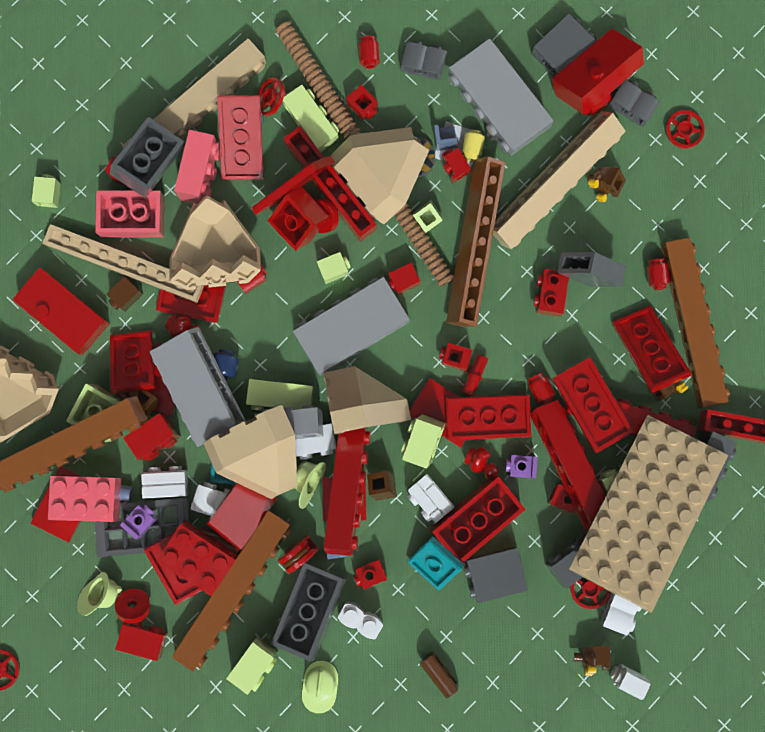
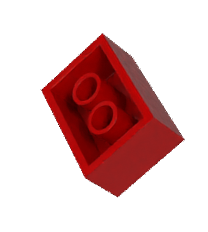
(197, 557)

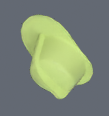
(307, 480)
(97, 594)
(320, 687)

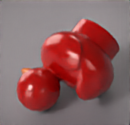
(178, 325)
(478, 462)

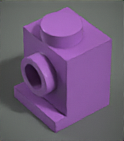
(530, 470)
(132, 527)

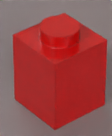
(403, 279)

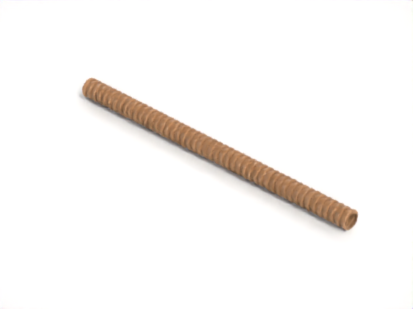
(348, 127)

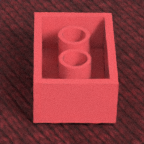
(197, 167)
(129, 214)
(84, 498)

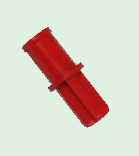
(475, 375)

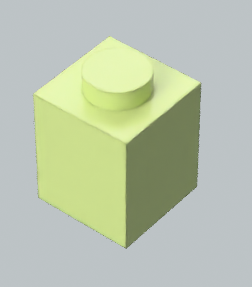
(46, 191)
(428, 216)
(333, 267)

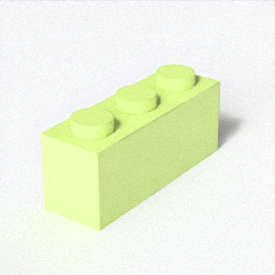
(311, 117)
(272, 394)

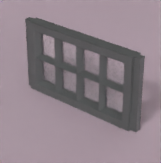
(115, 540)

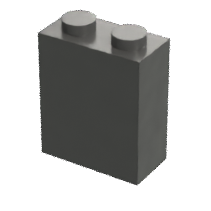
(562, 45)
(592, 269)
(495, 575)

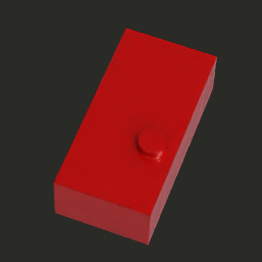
(598, 71)
(60, 311)
(477, 518)

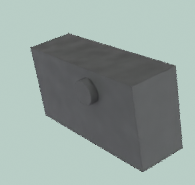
(309, 611)

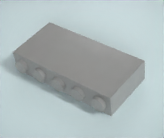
(499, 97)
(351, 325)
(197, 386)

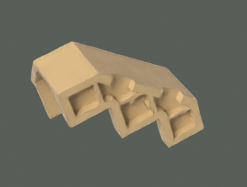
(381, 168)
(213, 248)
(24, 394)
(362, 401)
(258, 453)

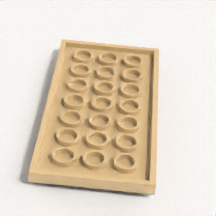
(648, 513)

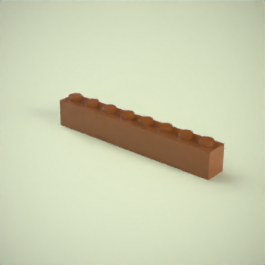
(475, 242)
(694, 323)
(71, 442)
(231, 591)

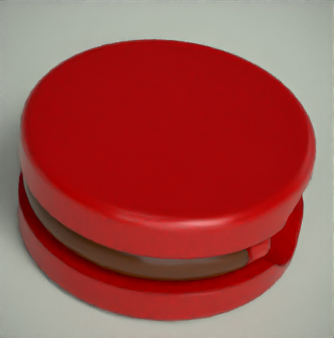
(297, 554)

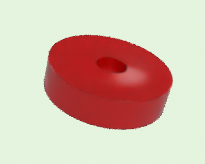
(331, 210)
(134, 614)

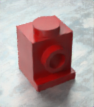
(359, 97)
(455, 164)
(463, 356)
(557, 499)
(374, 567)

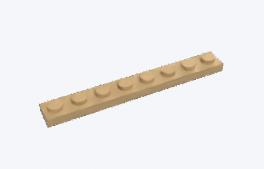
(116, 261)

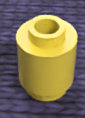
(473, 145)

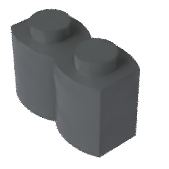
(423, 60)
(634, 103)

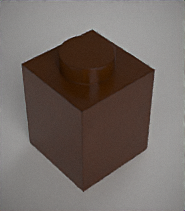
(123, 294)
(381, 485)

